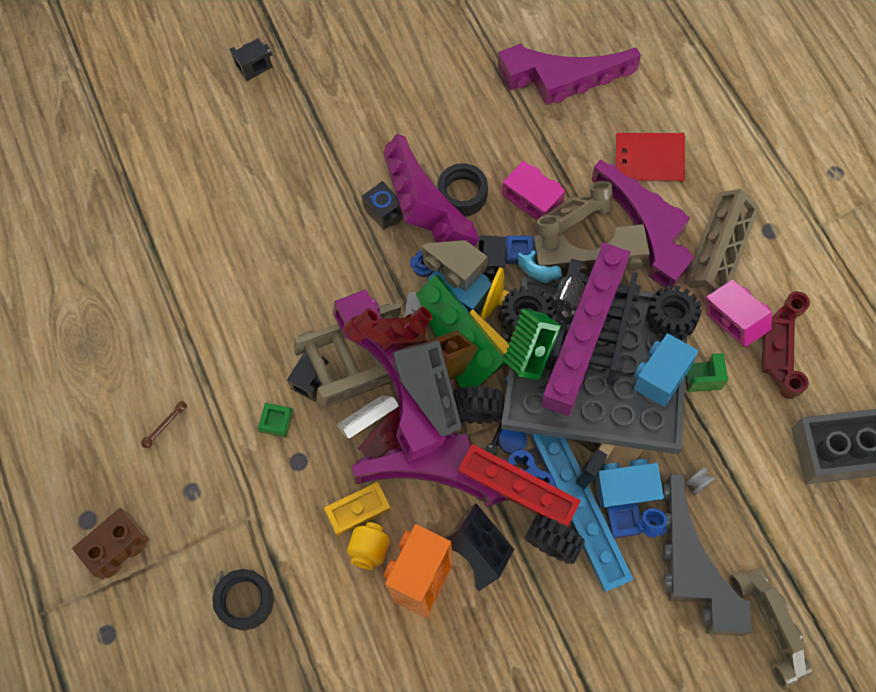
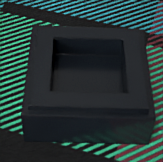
(591, 469)

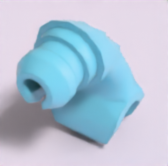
(543, 274)

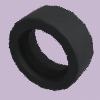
(467, 172)
(225, 585)

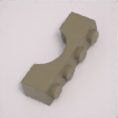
(626, 237)

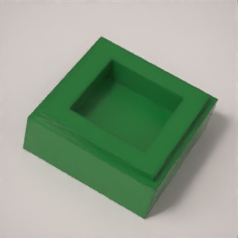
(275, 420)

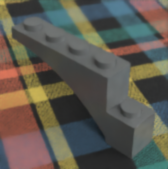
(691, 572)

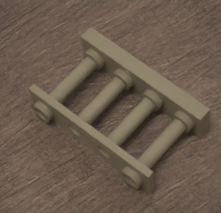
(357, 381)

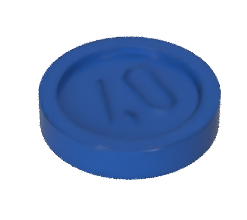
(512, 441)

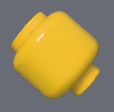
(368, 546)

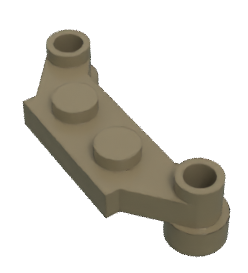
(573, 211)
(785, 633)

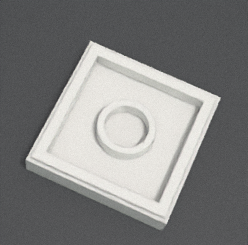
(367, 415)

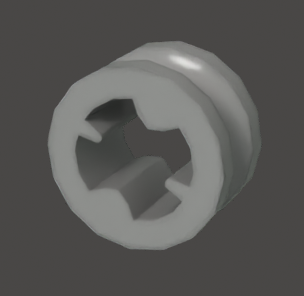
(700, 481)

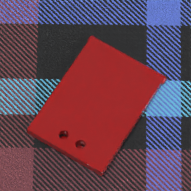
(651, 156)

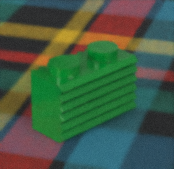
(531, 344)

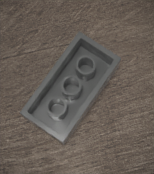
(836, 446)

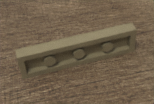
(720, 236)

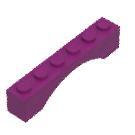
(585, 329)
(414, 430)

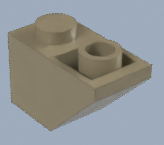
(457, 261)

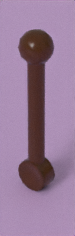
(147, 441)

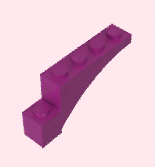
(563, 76)
(421, 200)
(661, 223)
(436, 467)

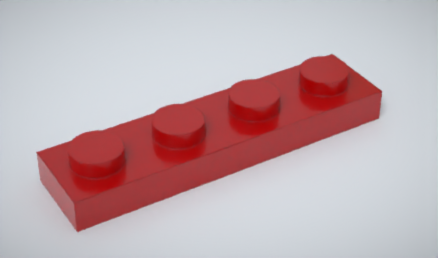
(518, 485)

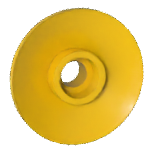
(496, 294)

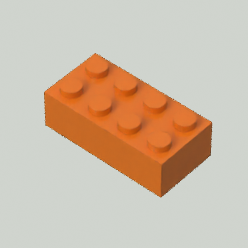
(419, 570)

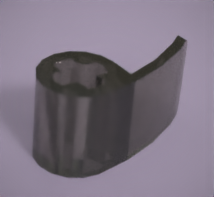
(568, 296)

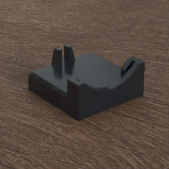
(481, 546)

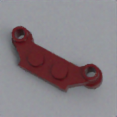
(390, 332)
(779, 347)

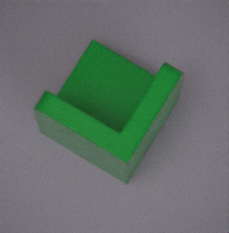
(707, 375)

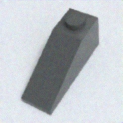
(427, 380)

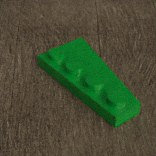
(451, 316)

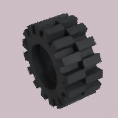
(521, 300)
(678, 300)
(479, 404)
(555, 539)

